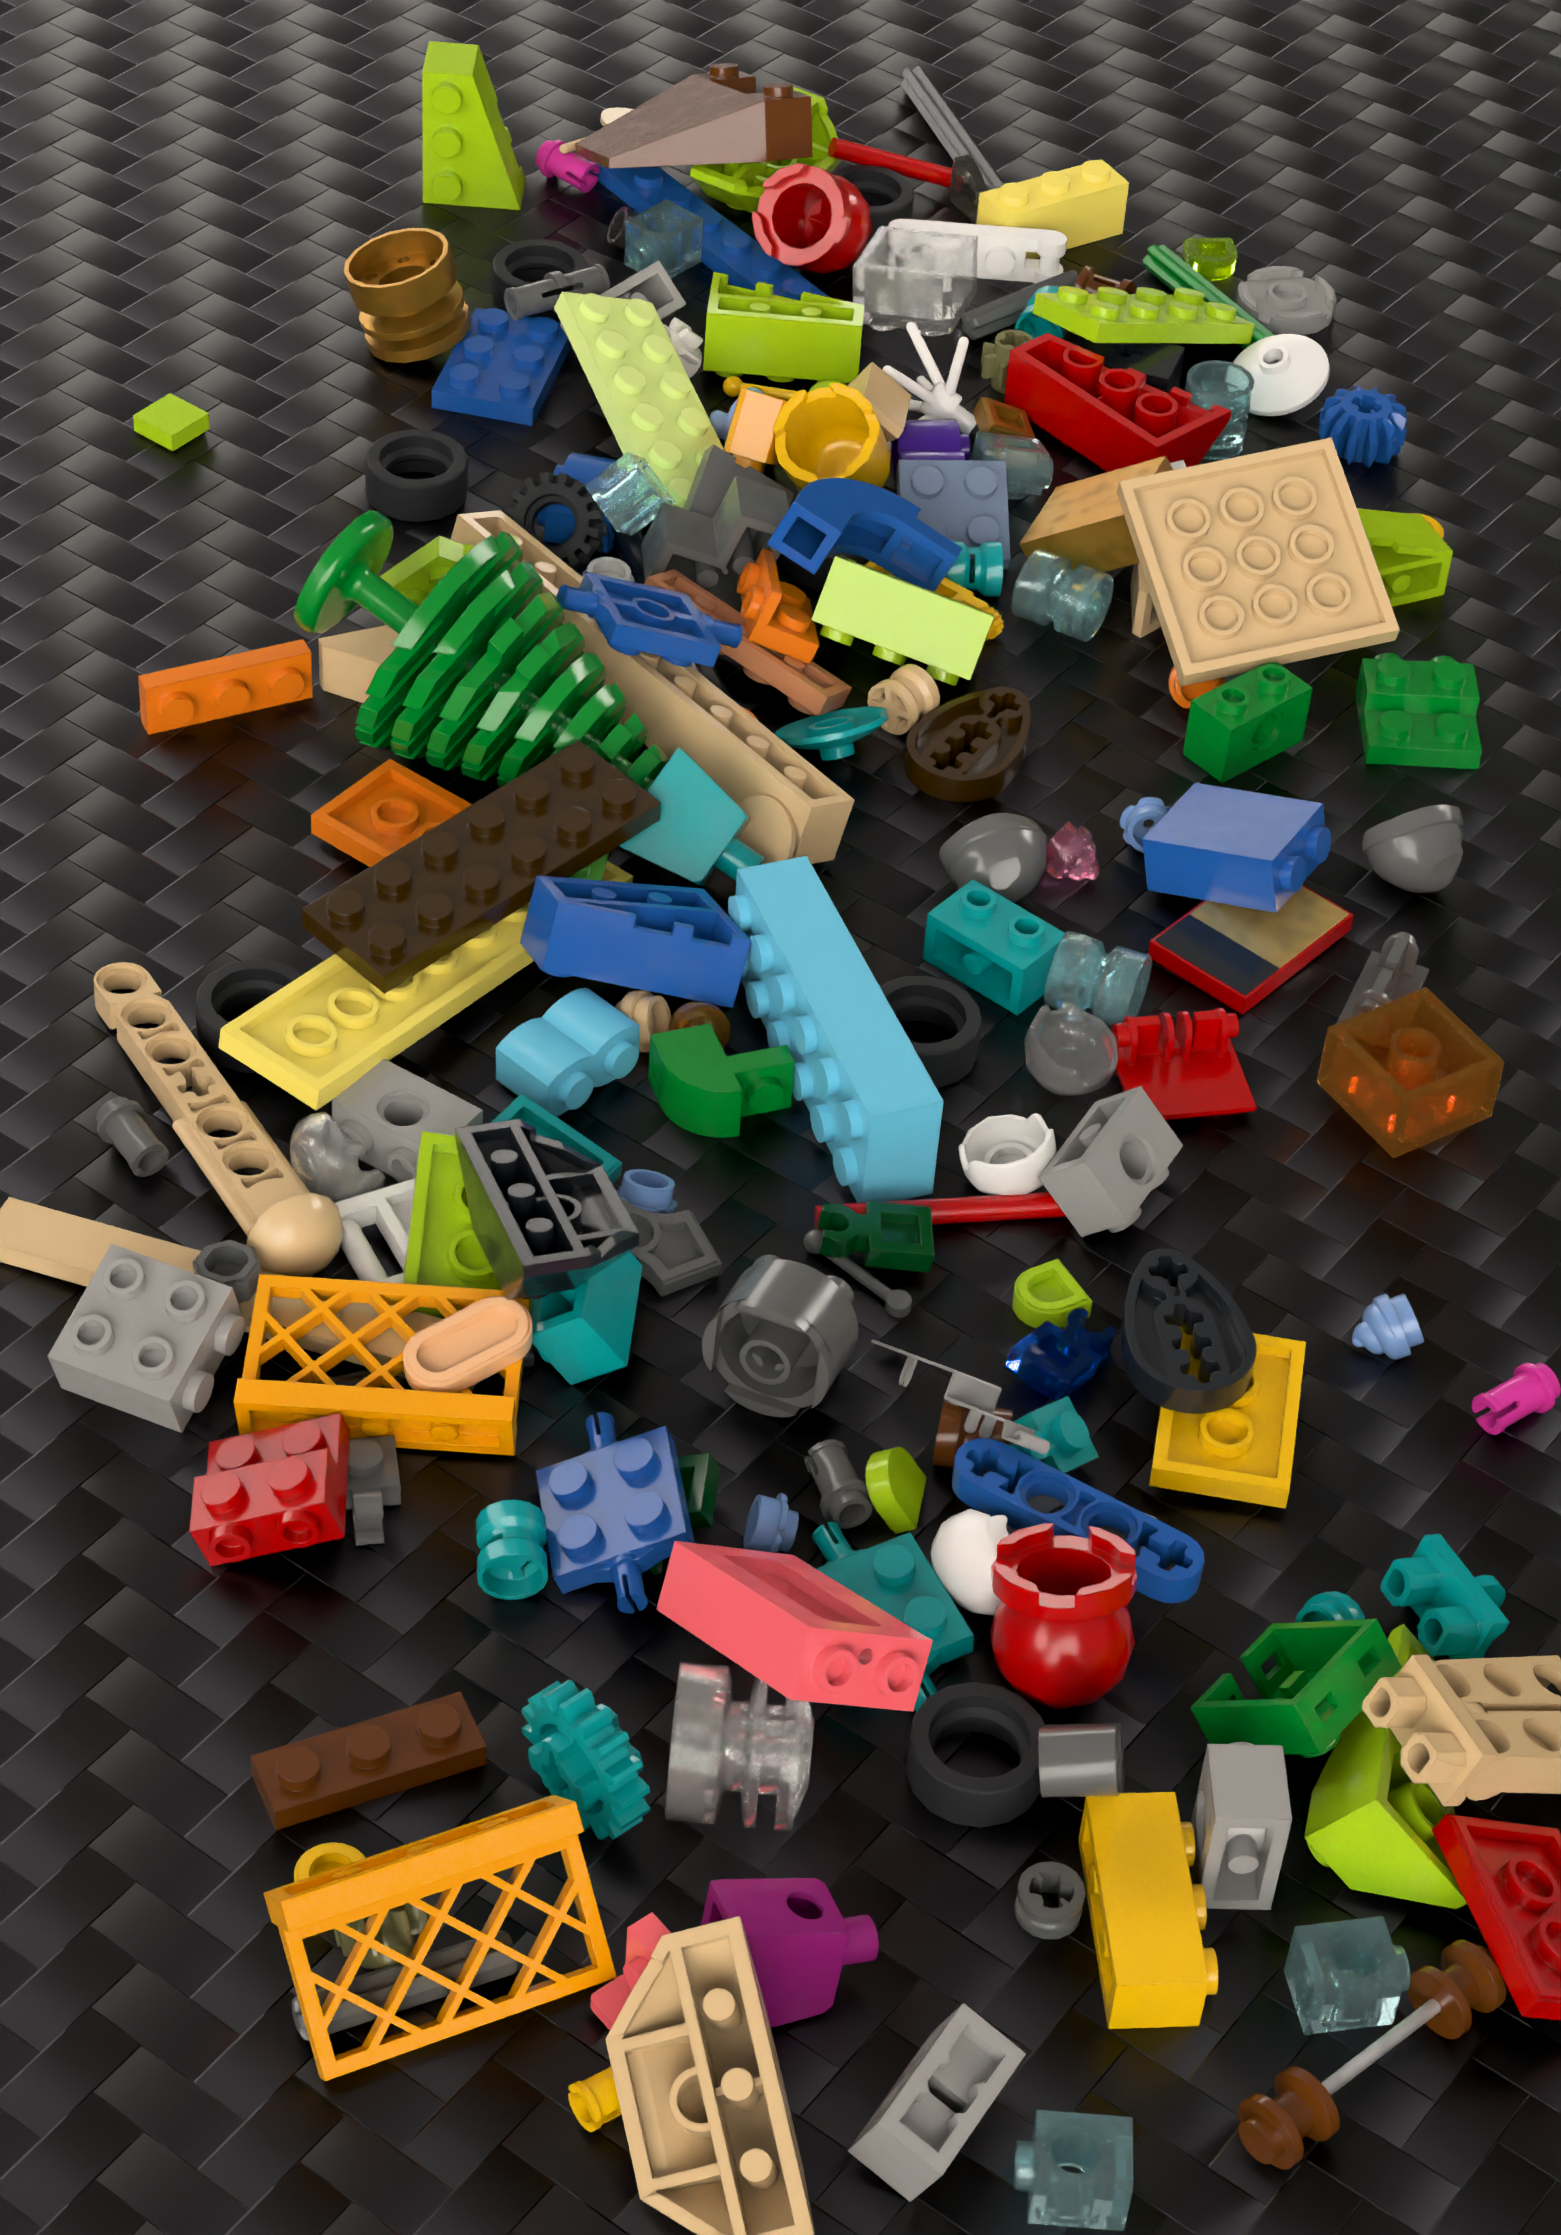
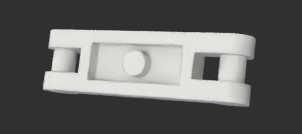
(1004, 248)

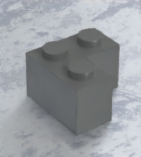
(718, 547)

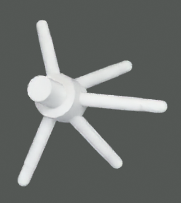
(940, 400)

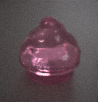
(1072, 854)

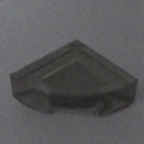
(966, 186)

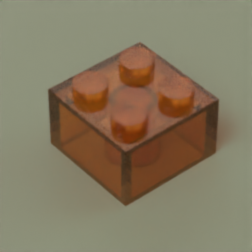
(1410, 1072)

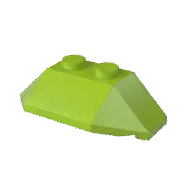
(741, 183)

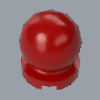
(812, 219)
(1063, 1614)

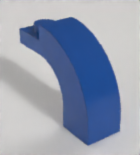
(864, 522)

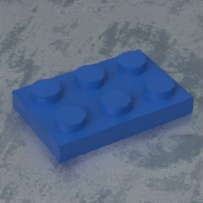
(502, 367)

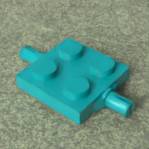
(905, 1586)

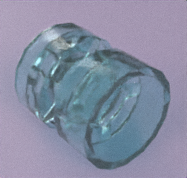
(1229, 387)
(1057, 593)
(1104, 982)

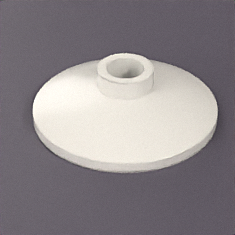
(1286, 373)

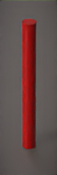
(978, 1208)

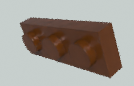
(368, 1760)

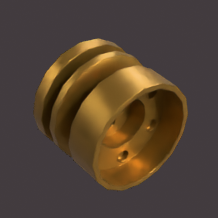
(408, 295)

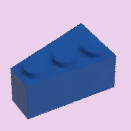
(636, 937)

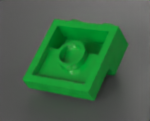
(1418, 712)

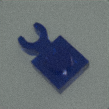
(1059, 1359)

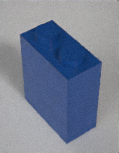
(1235, 847)

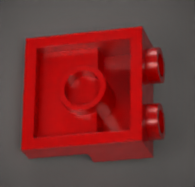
(272, 1490)

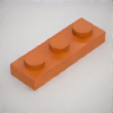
(225, 686)

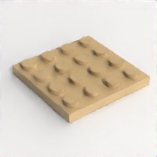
(1257, 561)

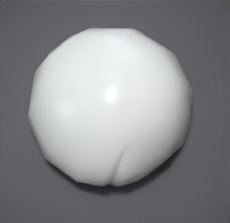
(1007, 1154)
(964, 1558)

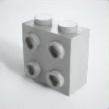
(147, 1338)

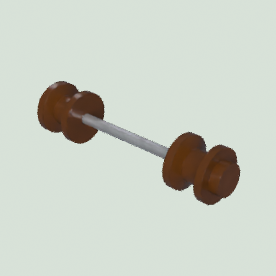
(1304, 2105)

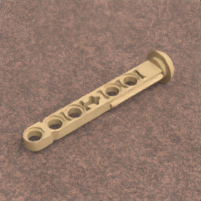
(283, 1221)

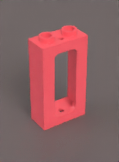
(794, 1627)

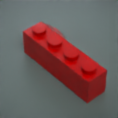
(1106, 410)

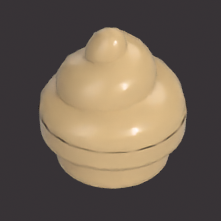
(648, 1011)

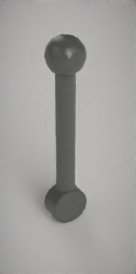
(896, 1301)

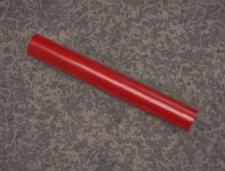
(898, 163)

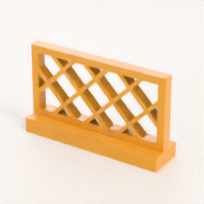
(414, 1417)
(421, 1870)

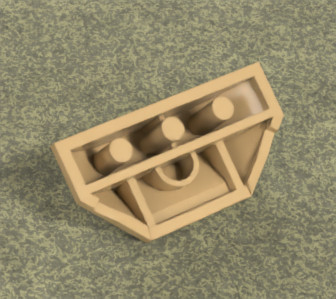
(707, 2090)

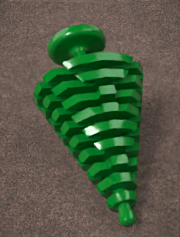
(478, 667)

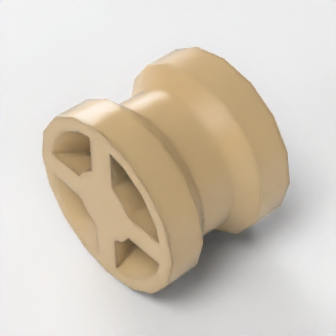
(906, 696)

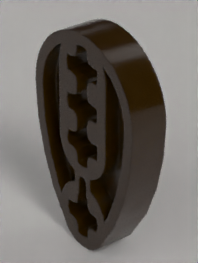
(995, 745)

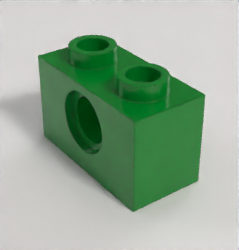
(1247, 721)

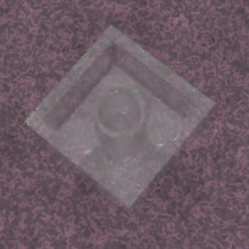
(916, 279)

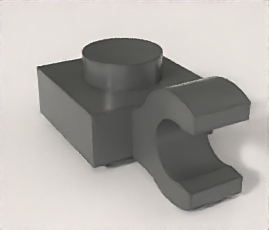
(371, 1485)

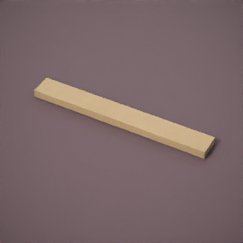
(75, 1246)

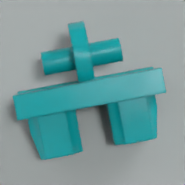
(1455, 1608)

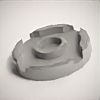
(1287, 300)

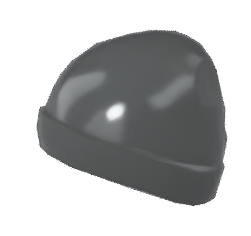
(1417, 848)
(998, 852)

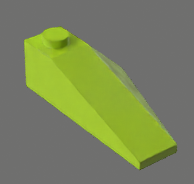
(1374, 1820)

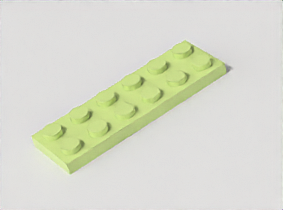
(640, 385)

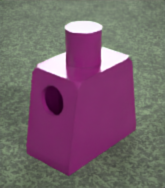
(793, 1940)

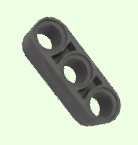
(1081, 1760)

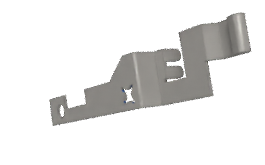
(980, 1399)

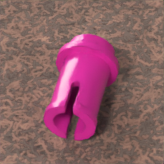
(566, 166)
(1529, 1391)

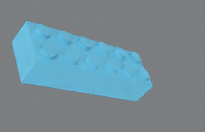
(847, 1045)

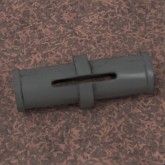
(528, 298)

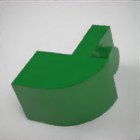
(710, 1090)

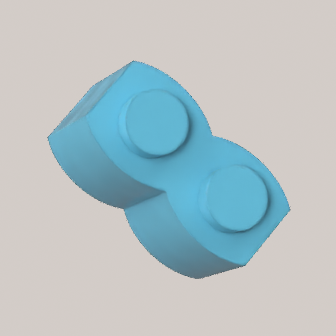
(568, 1052)

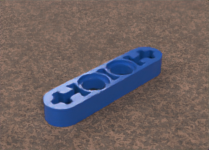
(1082, 1508)

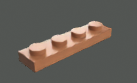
(806, 685)

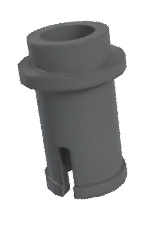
(124, 1125)
(842, 1493)

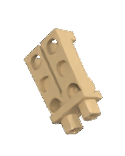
(1474, 1724)

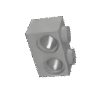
(937, 2102)

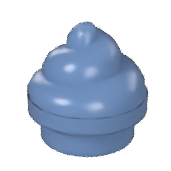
(1388, 1327)

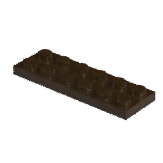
(479, 865)

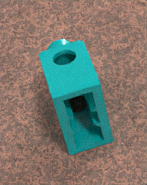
(695, 826)

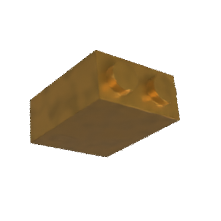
(1087, 520)

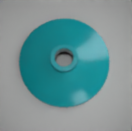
(833, 731)

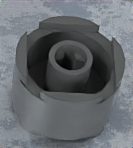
(781, 1336)

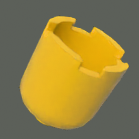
(831, 436)

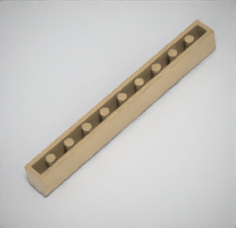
(692, 713)

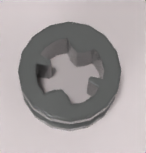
(1070, 1896)

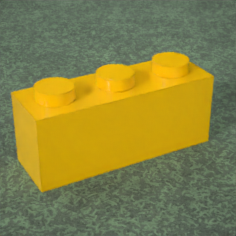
(1146, 1911)

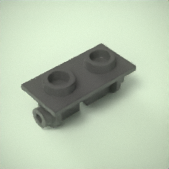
(1386, 976)

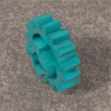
(586, 1758)

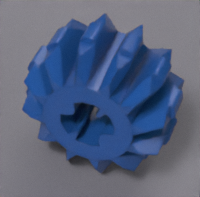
(1364, 425)

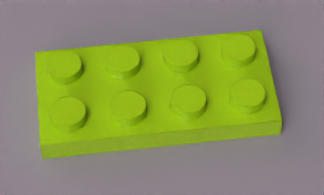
(1143, 316)

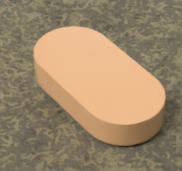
(468, 1345)

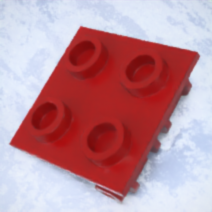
(1186, 1066)

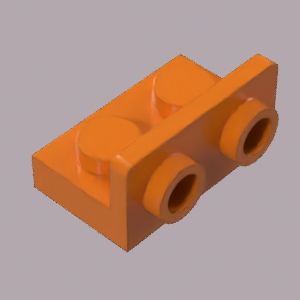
(776, 611)

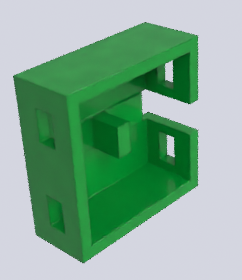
(1309, 1694)

